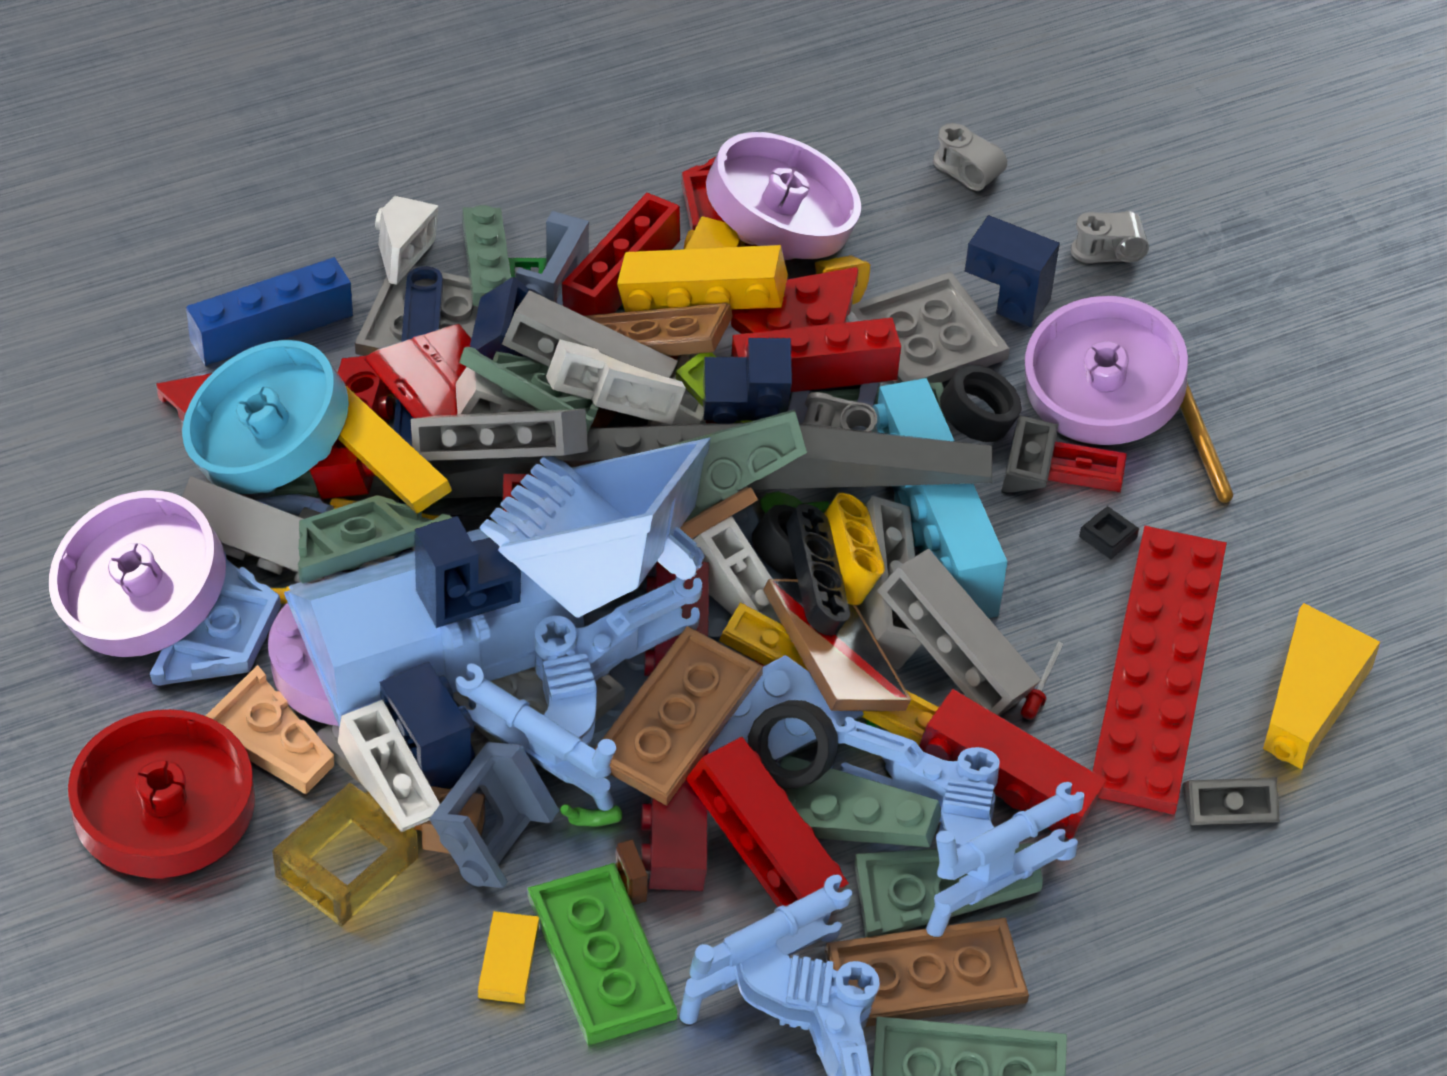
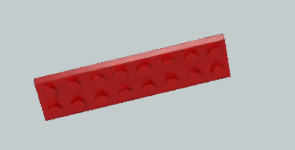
(1158, 669)

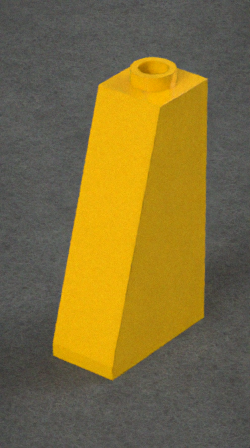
(1317, 682)

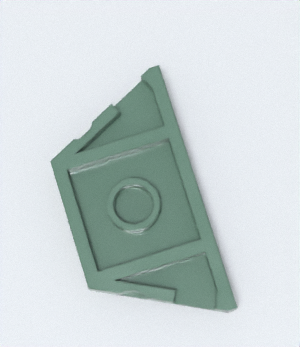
(527, 381)
(356, 535)

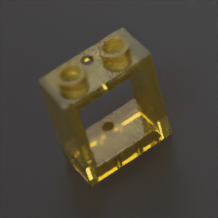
(316, 884)

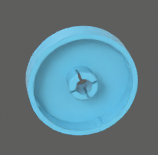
(265, 417)

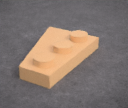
(273, 732)

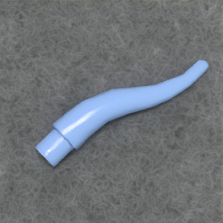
(295, 503)

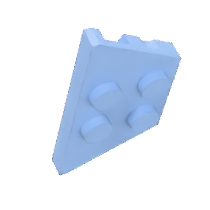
(228, 636)
(780, 682)

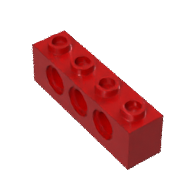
(341, 471)

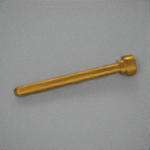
(1206, 448)

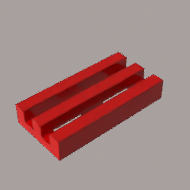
(1082, 471)

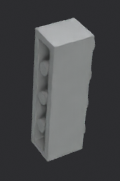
(541, 323)
(500, 434)
(249, 527)
(896, 544)
(958, 634)

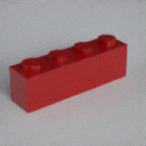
(648, 226)
(836, 353)
(1027, 766)
(762, 823)

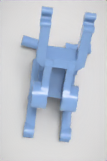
(569, 673)
(967, 800)
(794, 988)

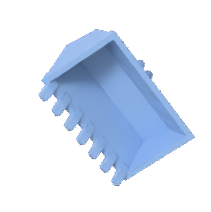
(602, 524)
(375, 627)

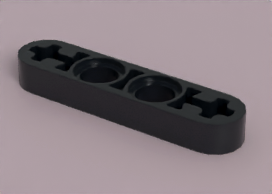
(817, 562)

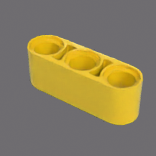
(855, 546)

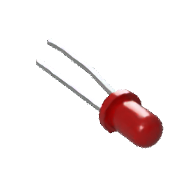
(1036, 698)

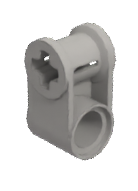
(969, 160)
(1112, 236)
(839, 412)

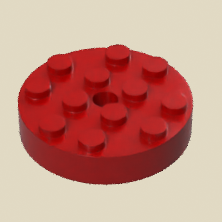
(161, 793)

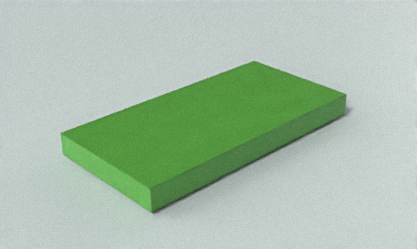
(601, 954)

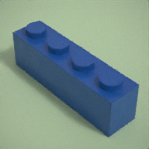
(269, 310)

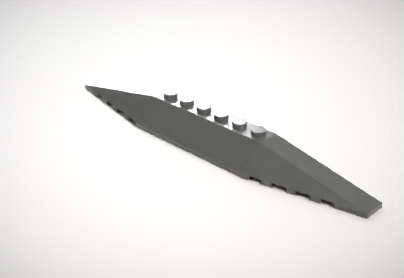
(832, 460)

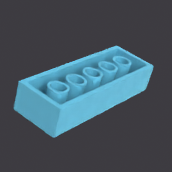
(944, 516)

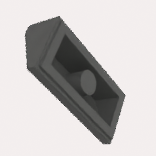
(1029, 455)
(1232, 801)

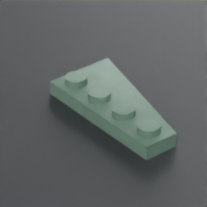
(746, 455)
(862, 809)
(901, 888)
(954, 1049)

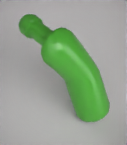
(592, 818)

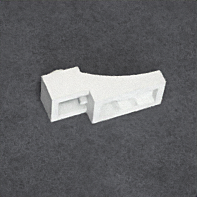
(614, 384)

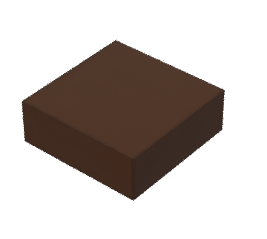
(632, 871)

